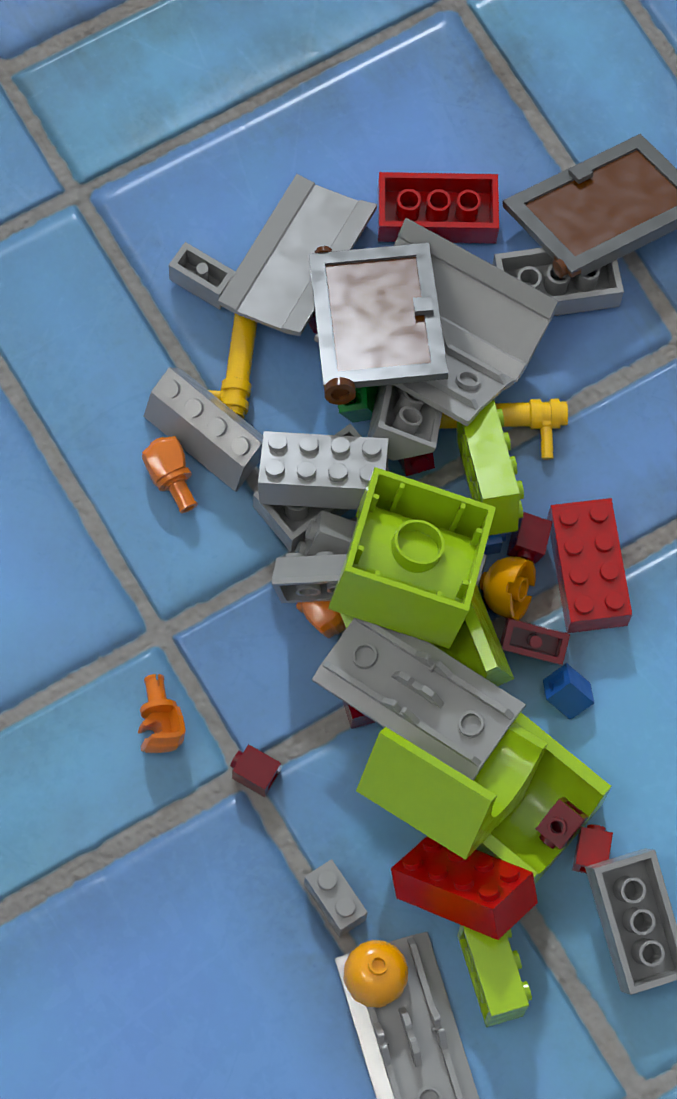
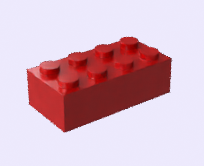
(449, 204)
(589, 565)
(471, 892)

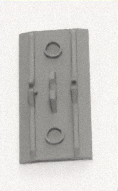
(275, 274)
(482, 305)
(468, 387)
(419, 694)
(414, 1040)

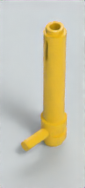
(236, 385)
(529, 414)

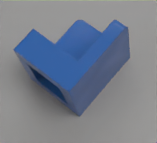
(568, 691)

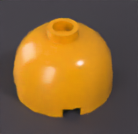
(507, 586)
(375, 973)

